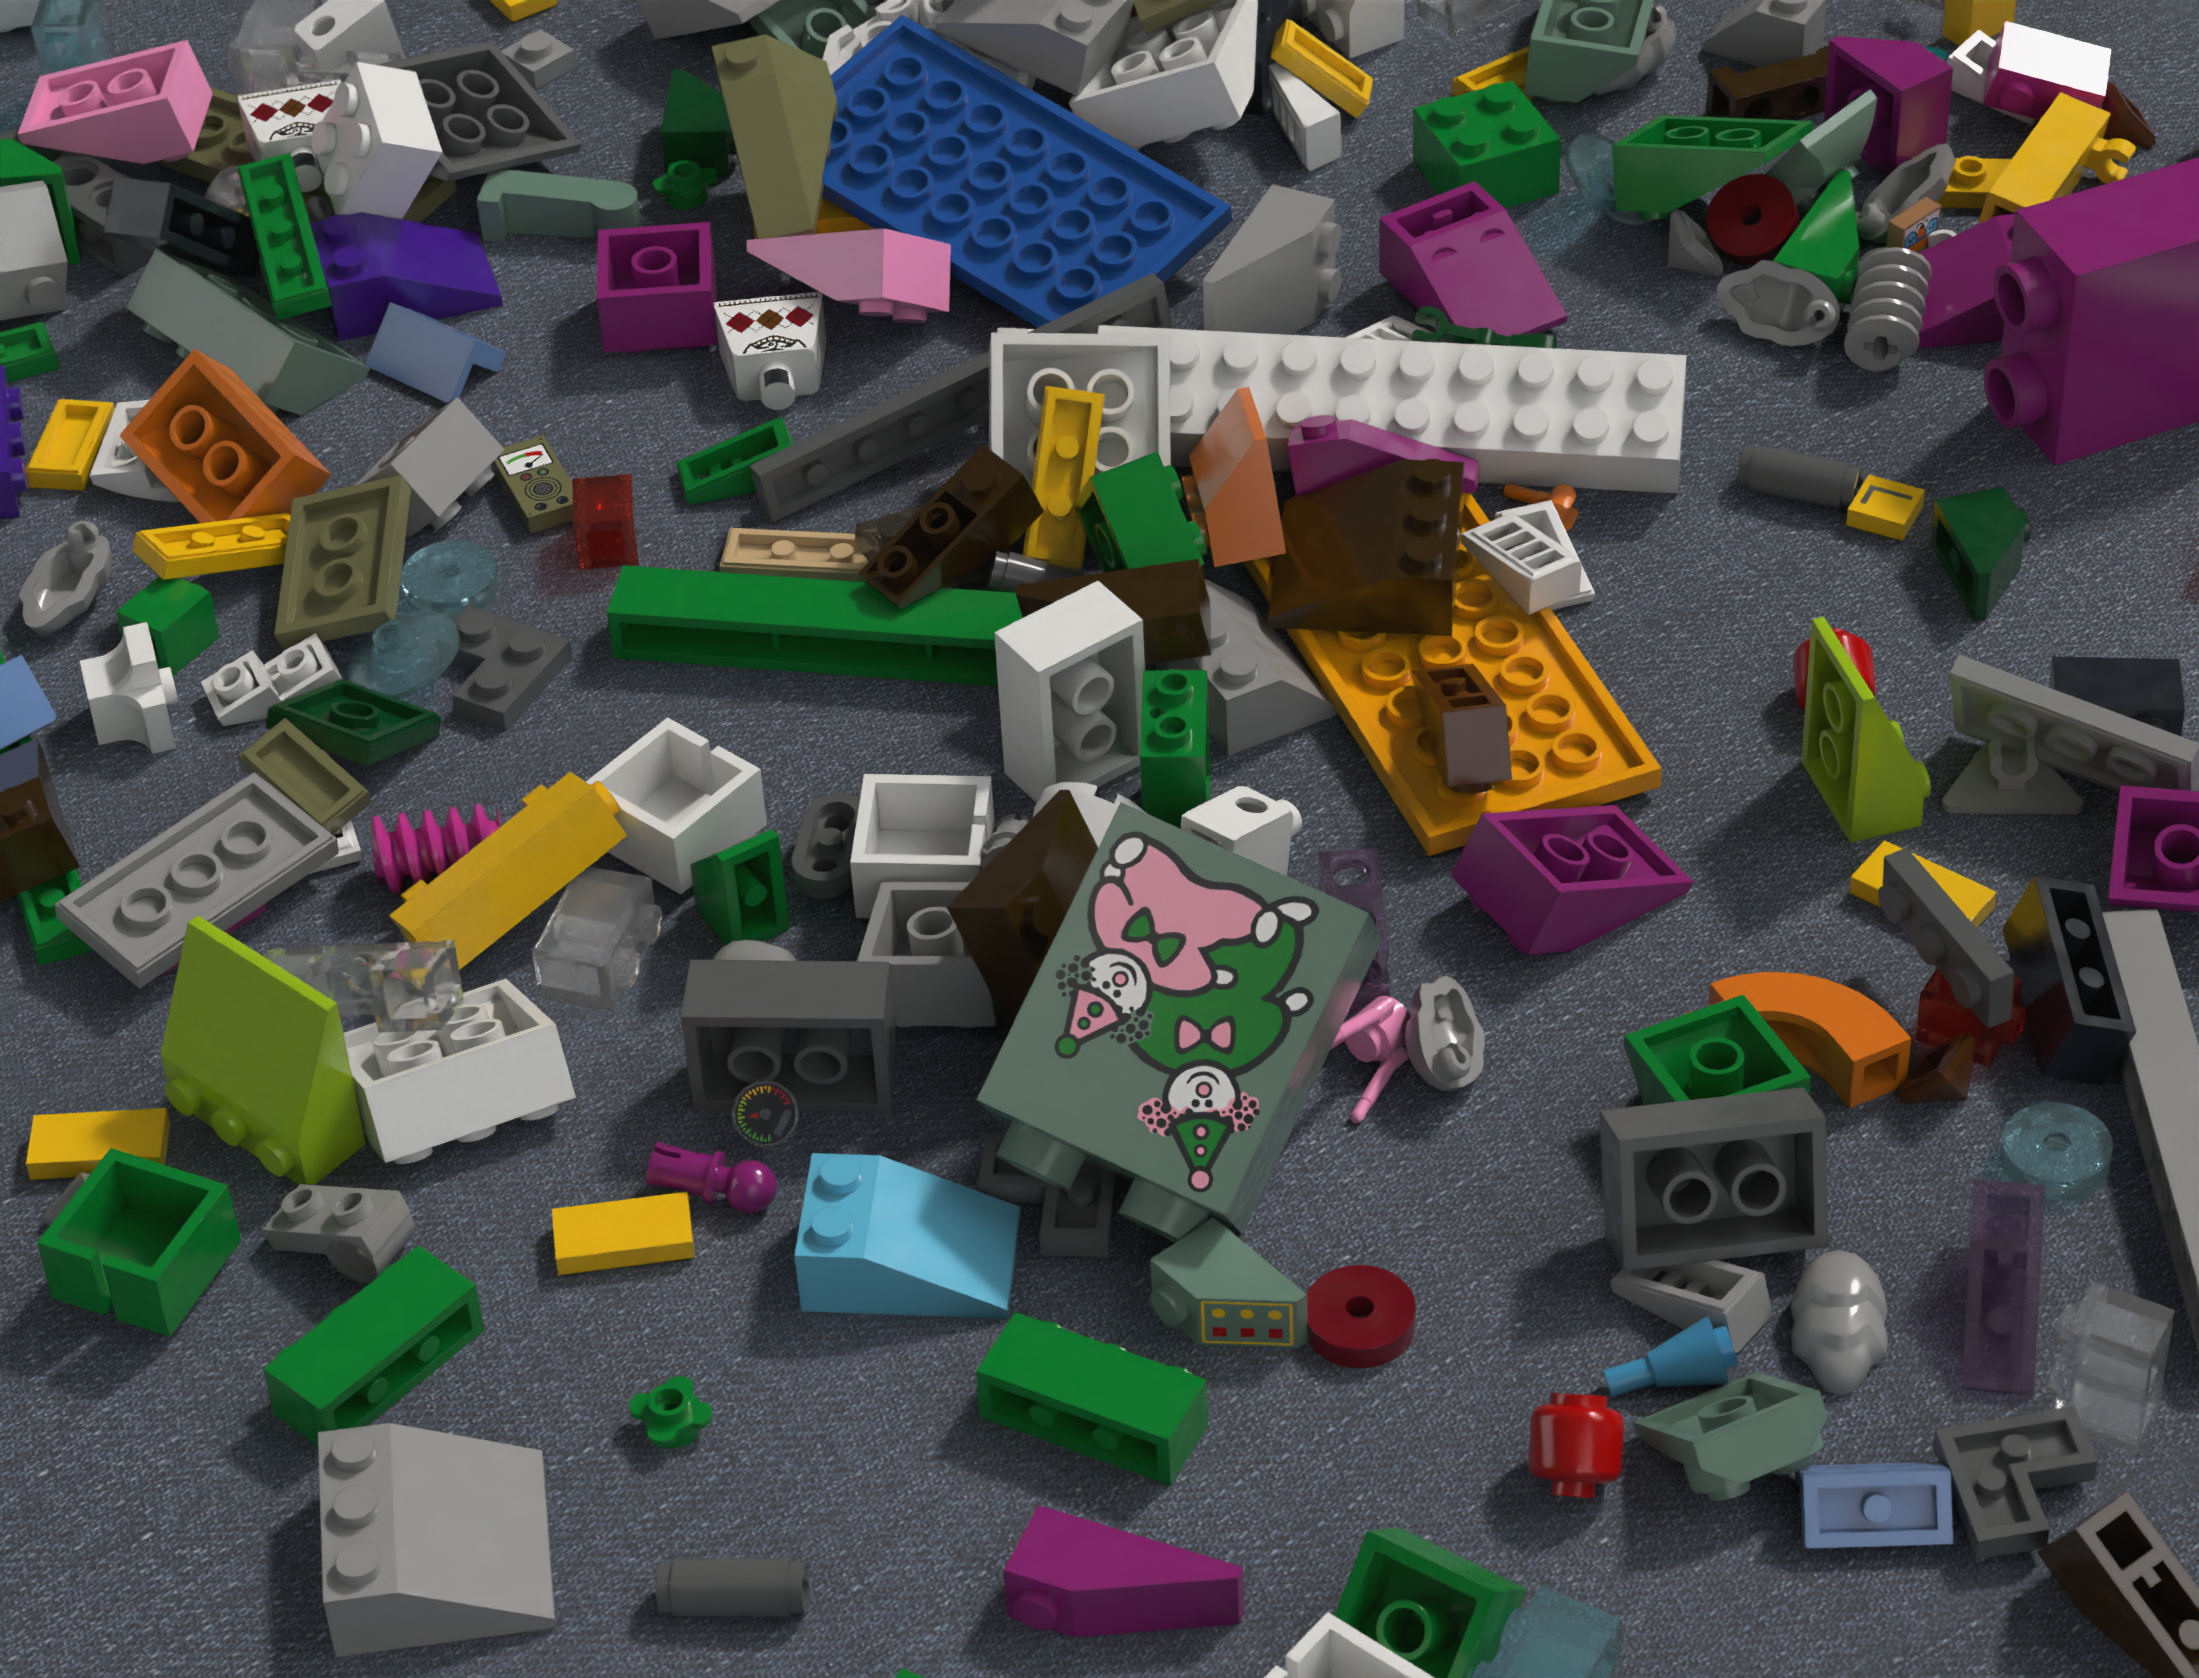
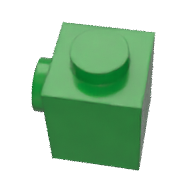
(177, 617)

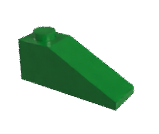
(1828, 241)

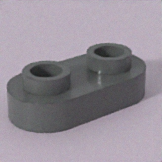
(825, 846)

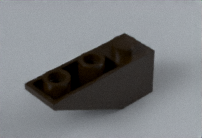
(955, 530)

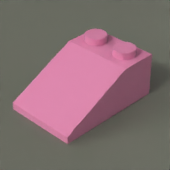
(122, 107)
(868, 268)

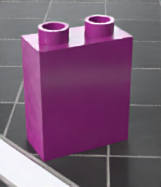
(2101, 315)

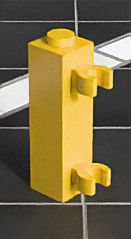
(2057, 158)
(513, 868)

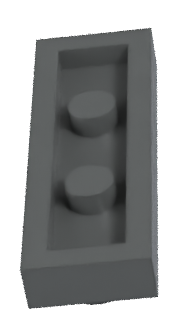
(1946, 938)

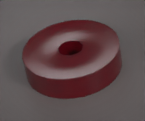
(1746, 197)
(1364, 1340)

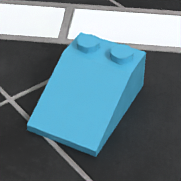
(902, 1242)

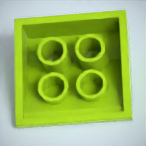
(259, 1058)

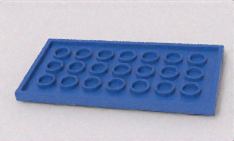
(1018, 186)

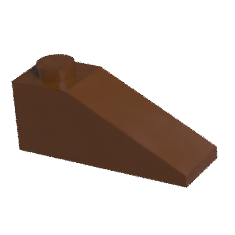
(1464, 726)

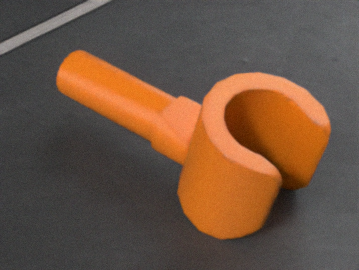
(1561, 496)

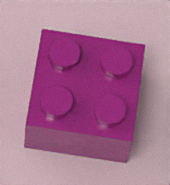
(656, 287)

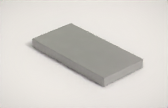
(2069, 731)
(207, 865)

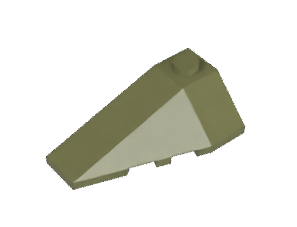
(781, 129)

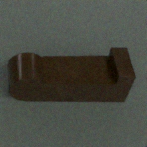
(1771, 92)

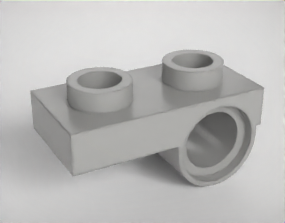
(350, 1225)

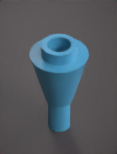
(1687, 1359)

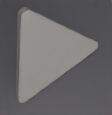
(2010, 784)

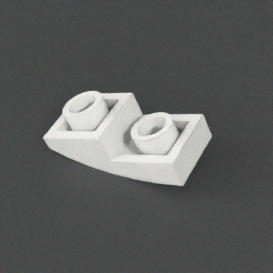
(248, 687)

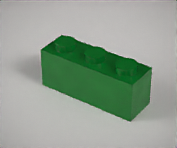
(375, 1347)
(1092, 1398)

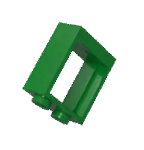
(1174, 743)

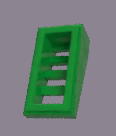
(730, 463)

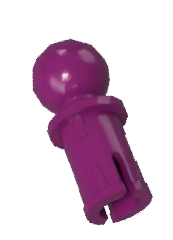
(747, 1185)

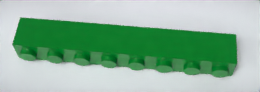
(806, 625)

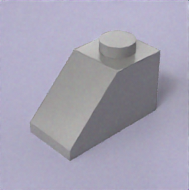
(1769, 31)

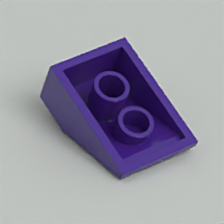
(399, 262)

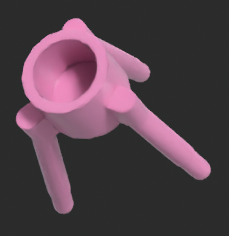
(1376, 1036)

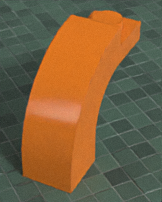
(1828, 1030)

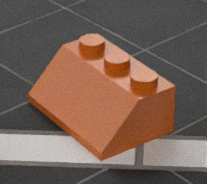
(221, 445)
(1234, 486)

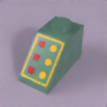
(1226, 1292)

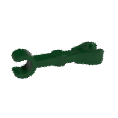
(1464, 335)

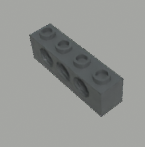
(89, 190)

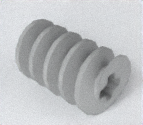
(1887, 308)

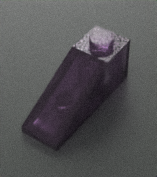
(2002, 1287)

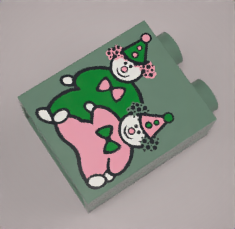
(1177, 1026)

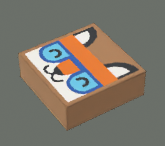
(1913, 226)

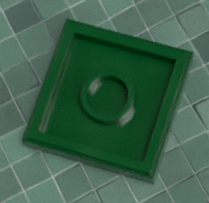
(356, 721)

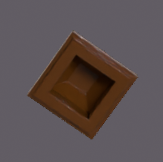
(2125, 119)
(1941, 1072)

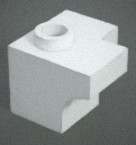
(131, 693)

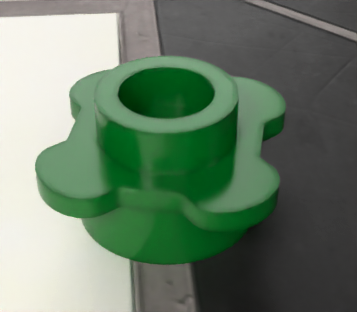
(685, 184)
(671, 1413)

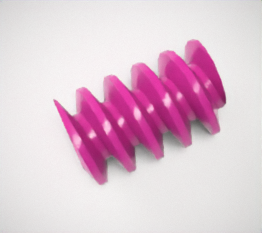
(426, 848)

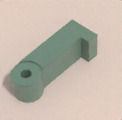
(553, 205)

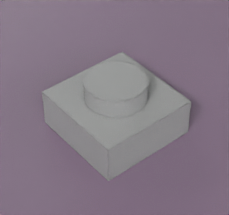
(540, 58)

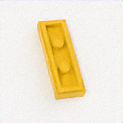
(1061, 470)
(214, 546)

